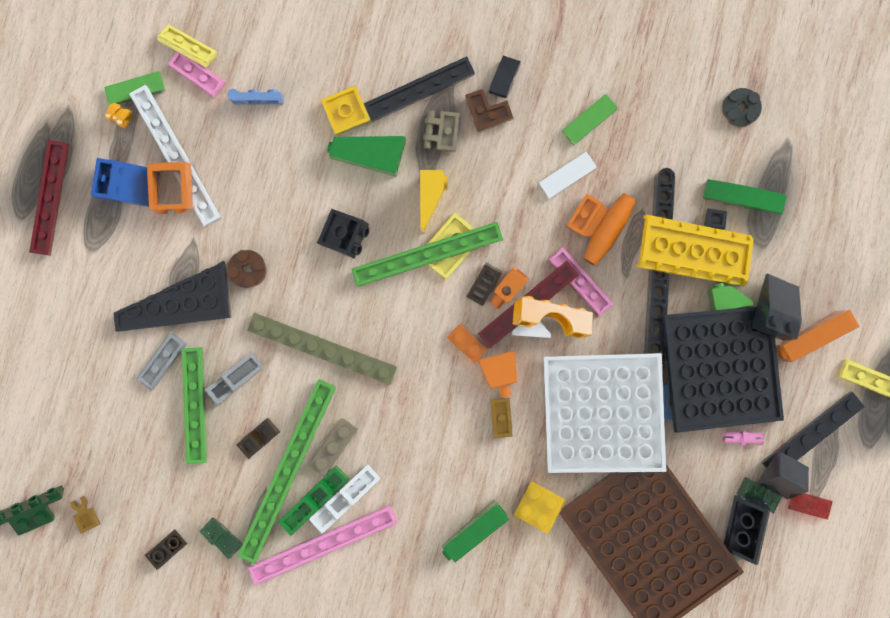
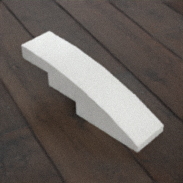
(344, 499)

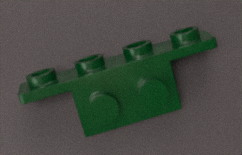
(32, 512)

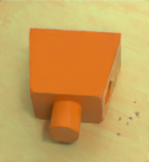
(515, 281)
(500, 372)

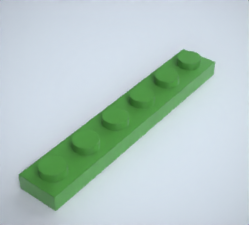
(194, 405)

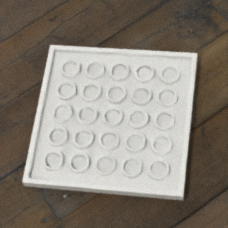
(605, 413)

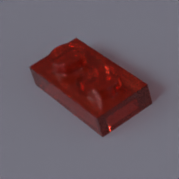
(811, 505)

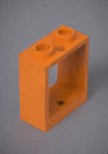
(186, 186)

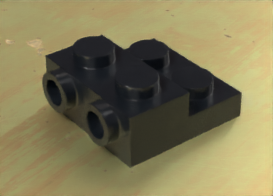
(343, 233)

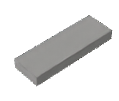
(161, 361)

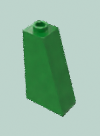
(369, 152)
(475, 531)

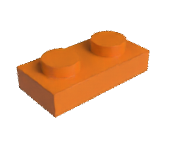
(467, 343)

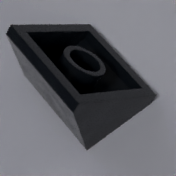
(786, 476)

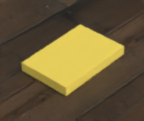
(454, 226)

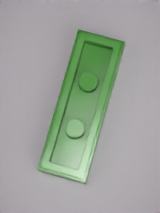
(120, 91)
(589, 119)

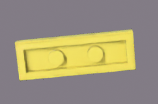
(187, 46)
(865, 377)

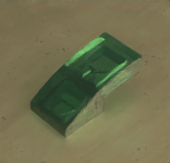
(752, 489)
(221, 537)

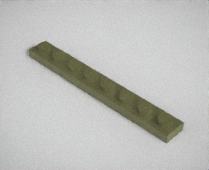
(322, 348)

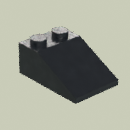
(778, 309)

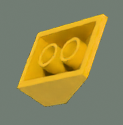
(431, 193)

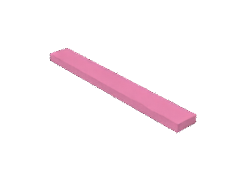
(322, 545)

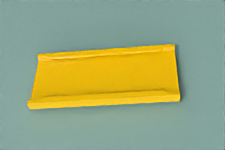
(695, 251)

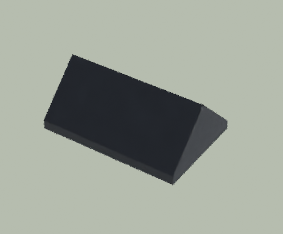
(747, 528)

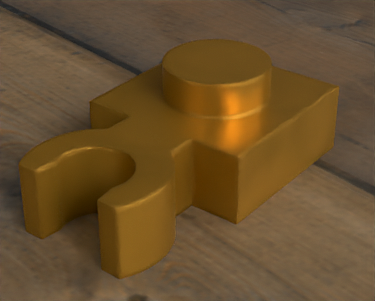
(86, 518)

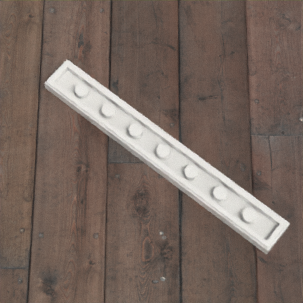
(173, 151)

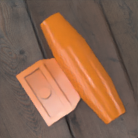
(602, 226)

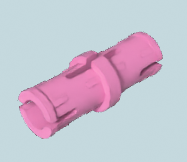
(743, 437)

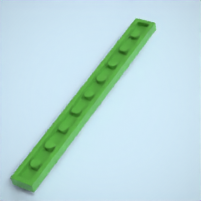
(286, 471)

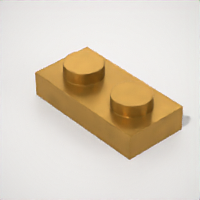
(501, 417)

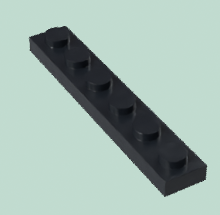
(419, 89)
(819, 428)

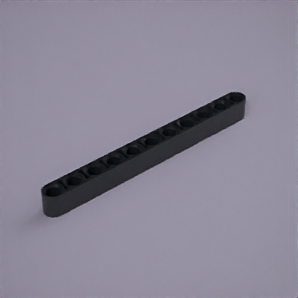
(654, 281)

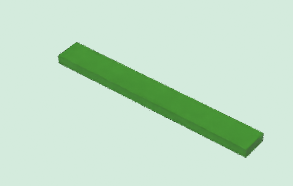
(427, 254)

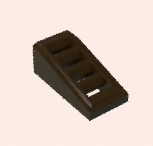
(474, 297)

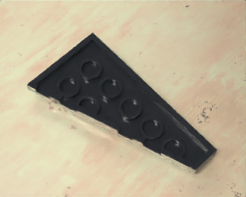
(188, 301)

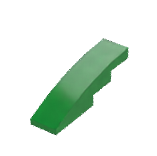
(745, 196)
(313, 500)

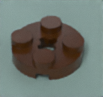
(249, 279)

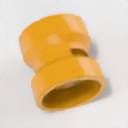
(119, 115)

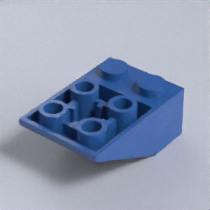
(120, 182)

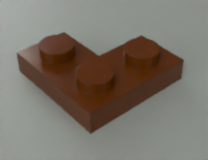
(485, 115)

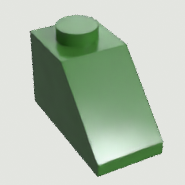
(727, 297)

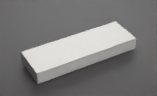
(567, 175)

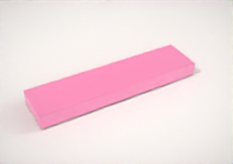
(583, 284)

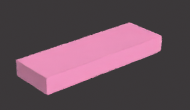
(197, 74)

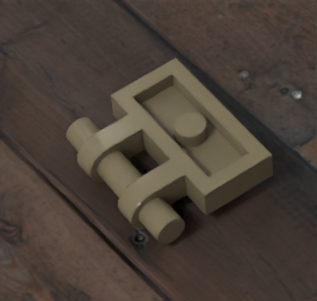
(448, 130)

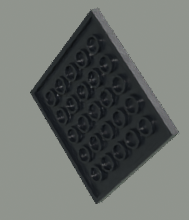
(720, 370)

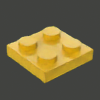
(345, 110)
(539, 507)

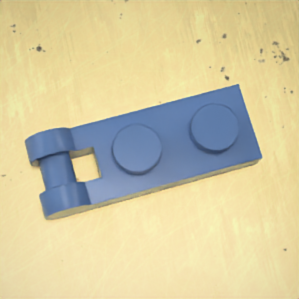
(255, 97)

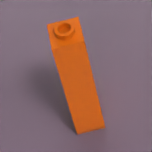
(818, 335)

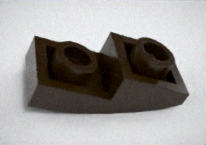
(166, 549)

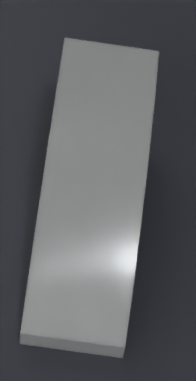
(233, 379)

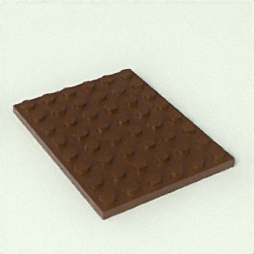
(651, 543)

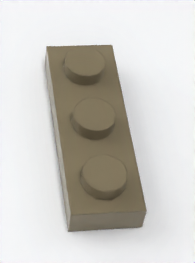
(333, 447)

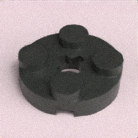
(749, 99)

